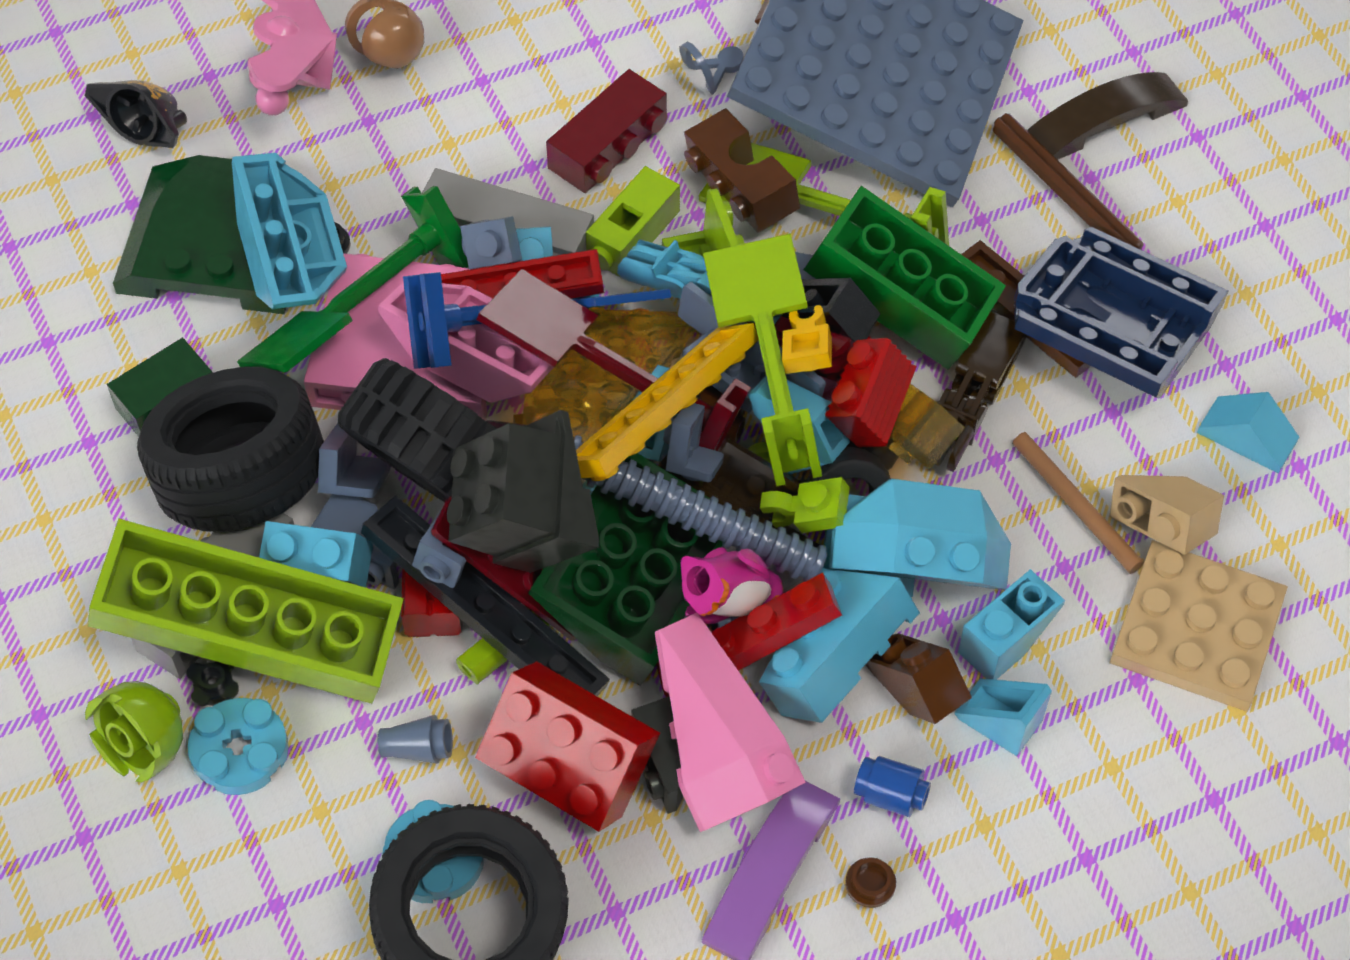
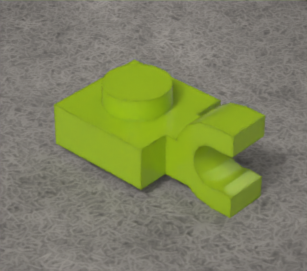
(815, 508)

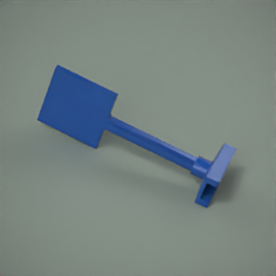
(432, 320)

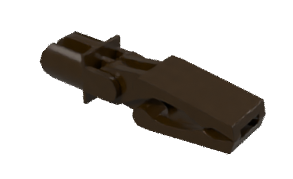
(981, 376)

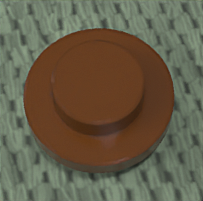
(870, 882)

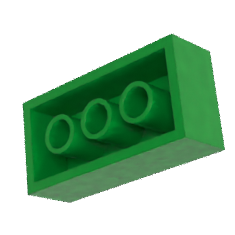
(909, 275)

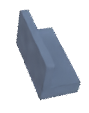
(346, 473)

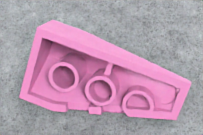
(724, 736)

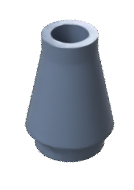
(417, 740)

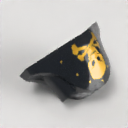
(138, 111)

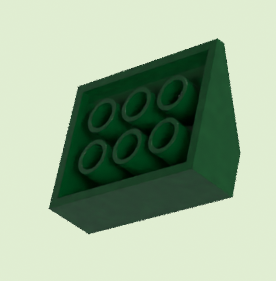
(625, 586)

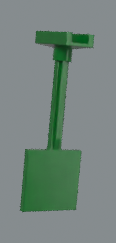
(308, 330)

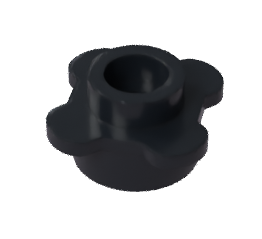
(207, 693)

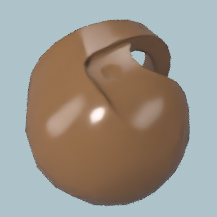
(390, 37)

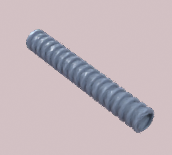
(712, 519)

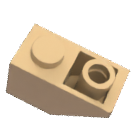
(1167, 509)

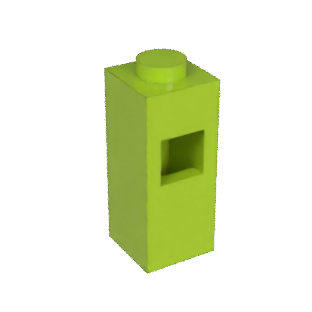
(635, 214)

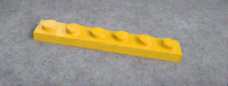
(662, 400)

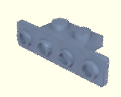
(698, 311)

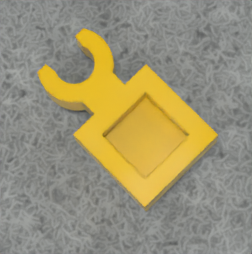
(807, 343)

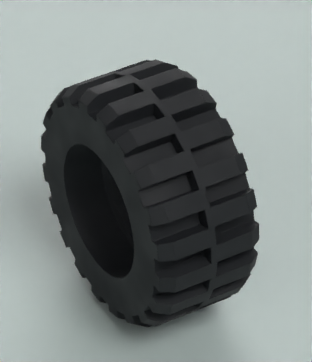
(410, 424)

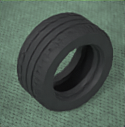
(231, 449)
(465, 833)

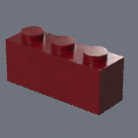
(607, 131)

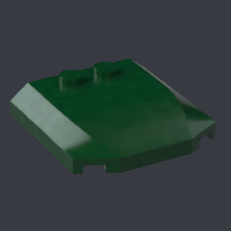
(188, 236)

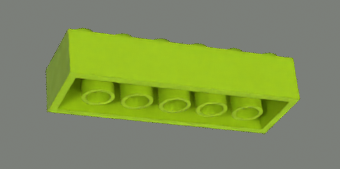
(244, 611)

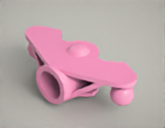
(298, 55)

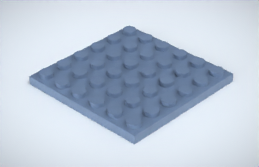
(883, 80)

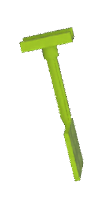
(929, 214)
(755, 285)

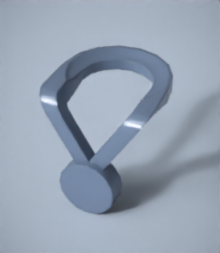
(728, 61)

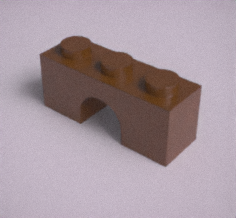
(756, 192)

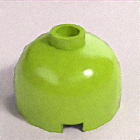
(136, 728)

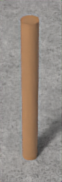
(1078, 503)

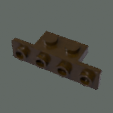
(742, 481)

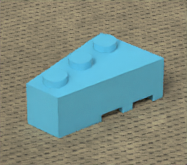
(823, 666)

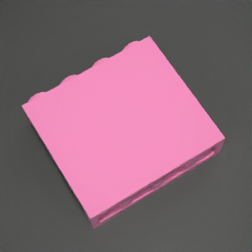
(348, 355)

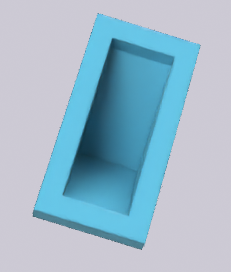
(1251, 427)
(1006, 711)

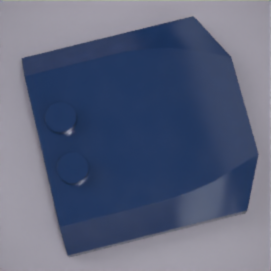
(1116, 308)

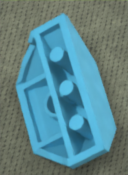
(285, 232)
(923, 535)

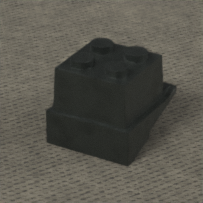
(522, 496)

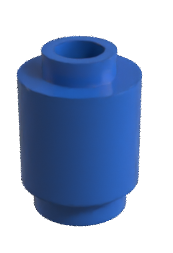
(892, 785)

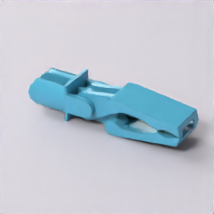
(665, 268)

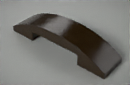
(1104, 107)

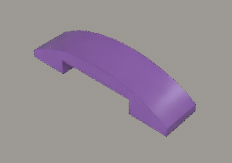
(768, 870)

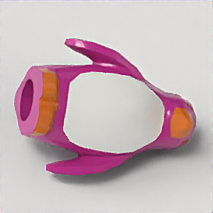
(727, 584)

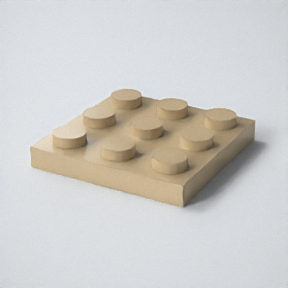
(1199, 625)

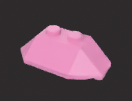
(479, 356)

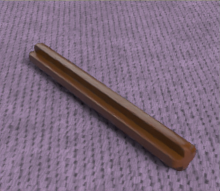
(1061, 180)

